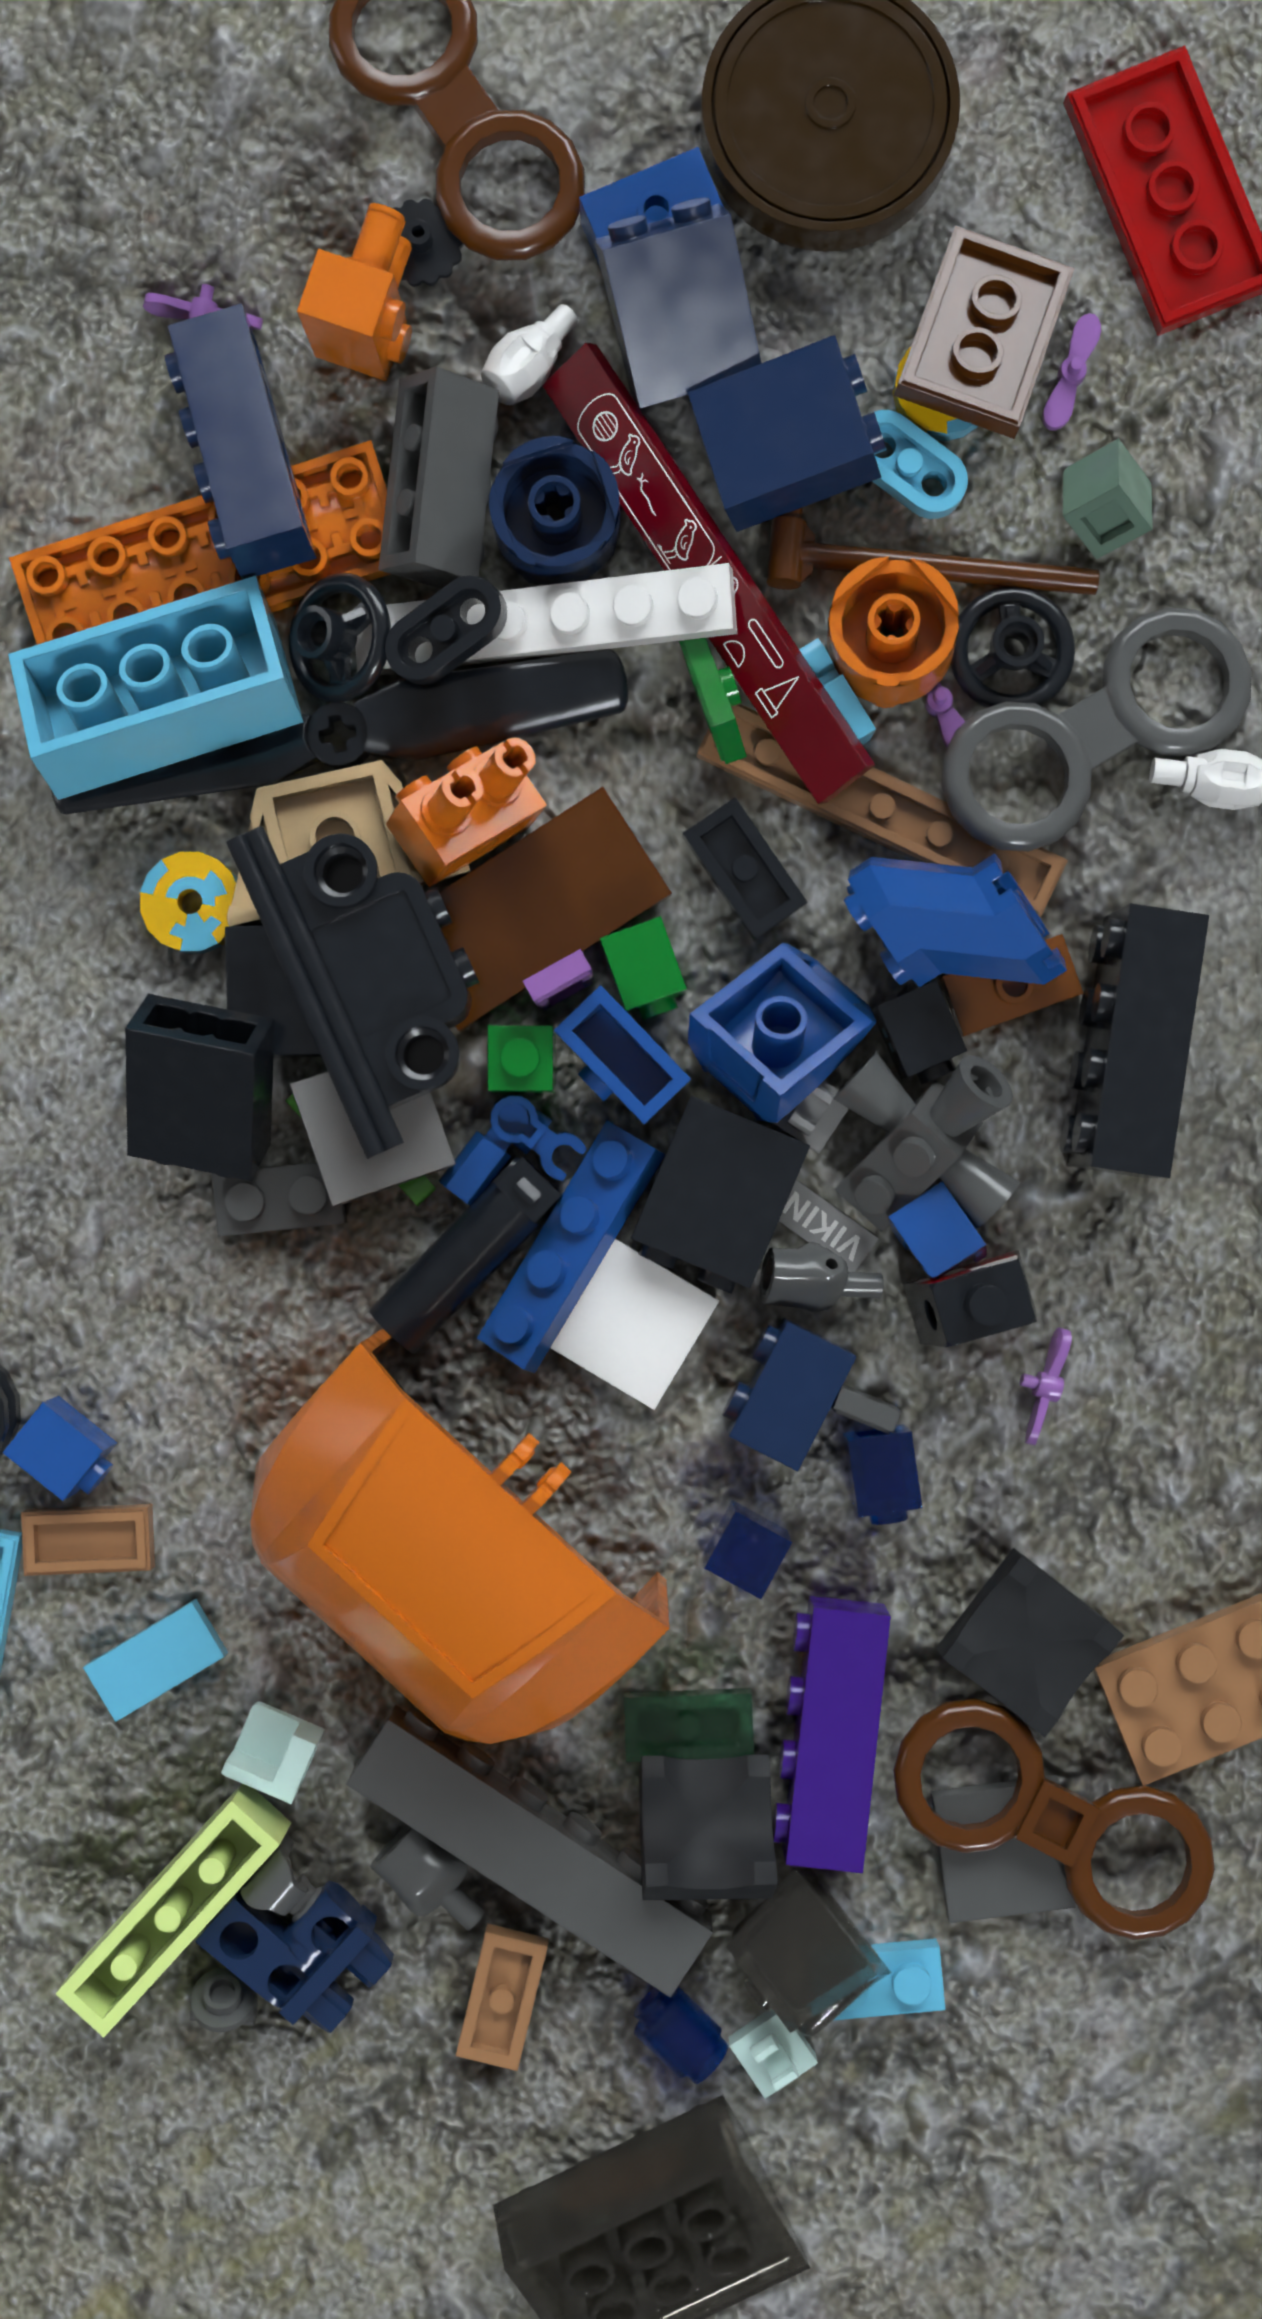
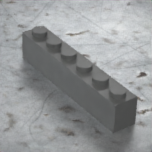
(529, 1847)

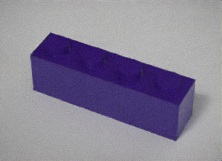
(834, 1733)

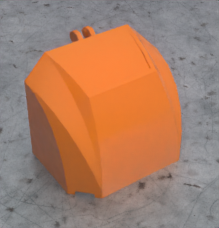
(441, 1563)

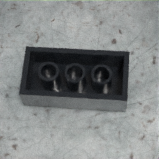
(1135, 1041)

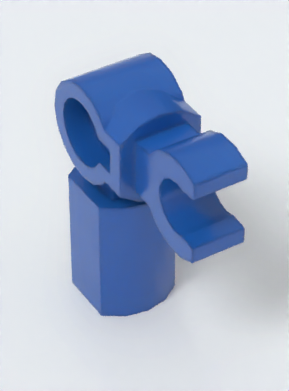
(512, 1122)

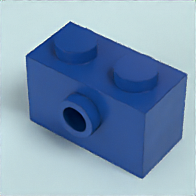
(647, 194)
(620, 1056)

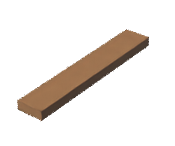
(884, 812)

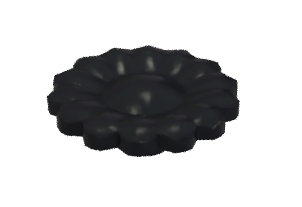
(433, 245)

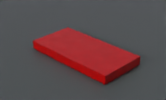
(1169, 189)

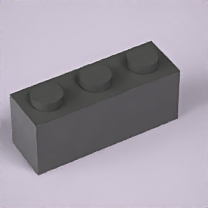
(439, 477)

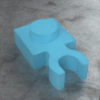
(839, 690)

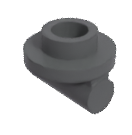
(222, 2002)

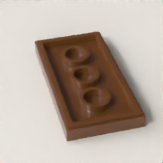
(548, 899)

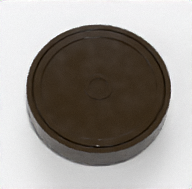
(829, 118)

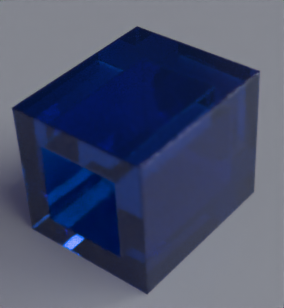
(882, 1474)
(746, 1549)

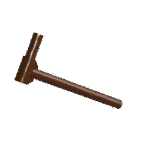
(796, 554)

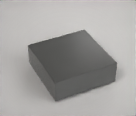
(866, 1409)

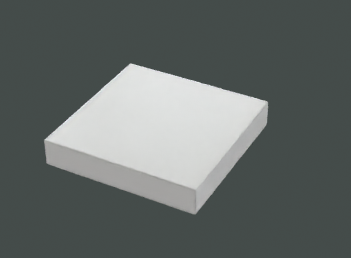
(634, 1324)

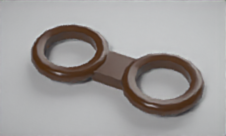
(464, 124)
(1054, 1819)

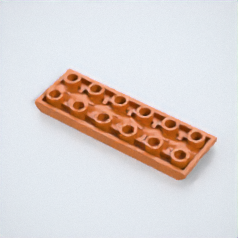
(174, 557)

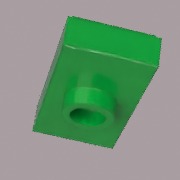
(717, 696)

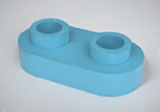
(915, 459)

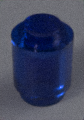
(680, 2034)

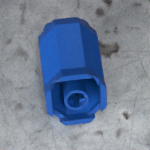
(951, 921)

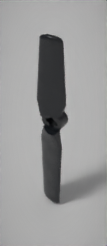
(394, 722)

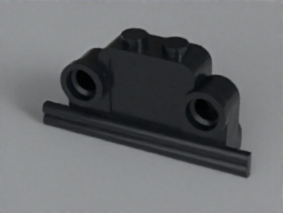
(364, 971)

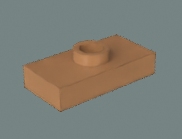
(502, 1997)

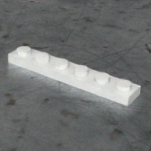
(597, 615)

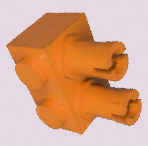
(354, 302)
(466, 810)

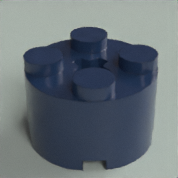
(585, 489)

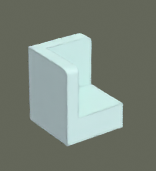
(273, 1752)

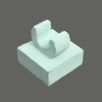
(771, 2053)

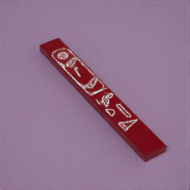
(685, 536)

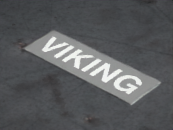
(826, 1225)

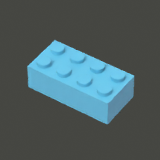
(154, 688)

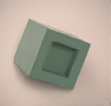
(1107, 499)

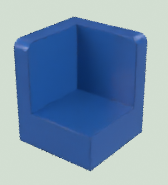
(937, 1232)

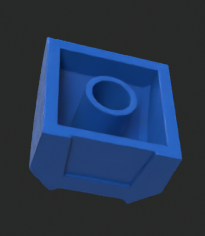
(778, 1031)

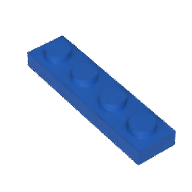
(570, 1247)

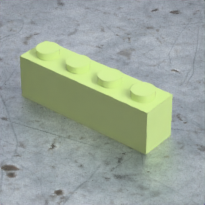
(174, 1909)

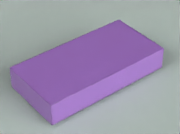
(560, 980)

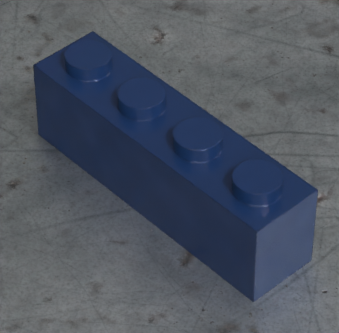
(240, 443)

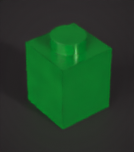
(644, 968)
(521, 1059)

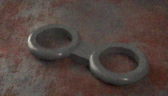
(1097, 729)

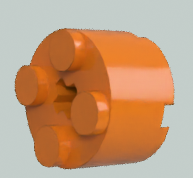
(893, 596)

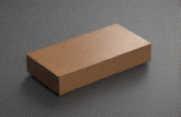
(88, 1539)

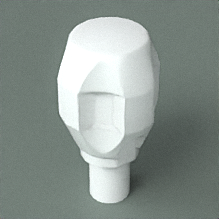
(526, 356)
(1214, 778)

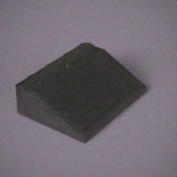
(652, 2226)

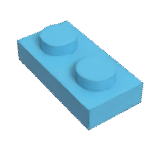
(911, 1986)

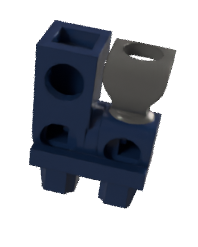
(298, 1960)

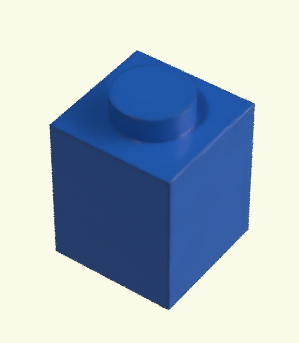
(62, 1449)

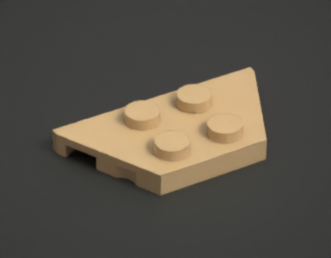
(334, 802)

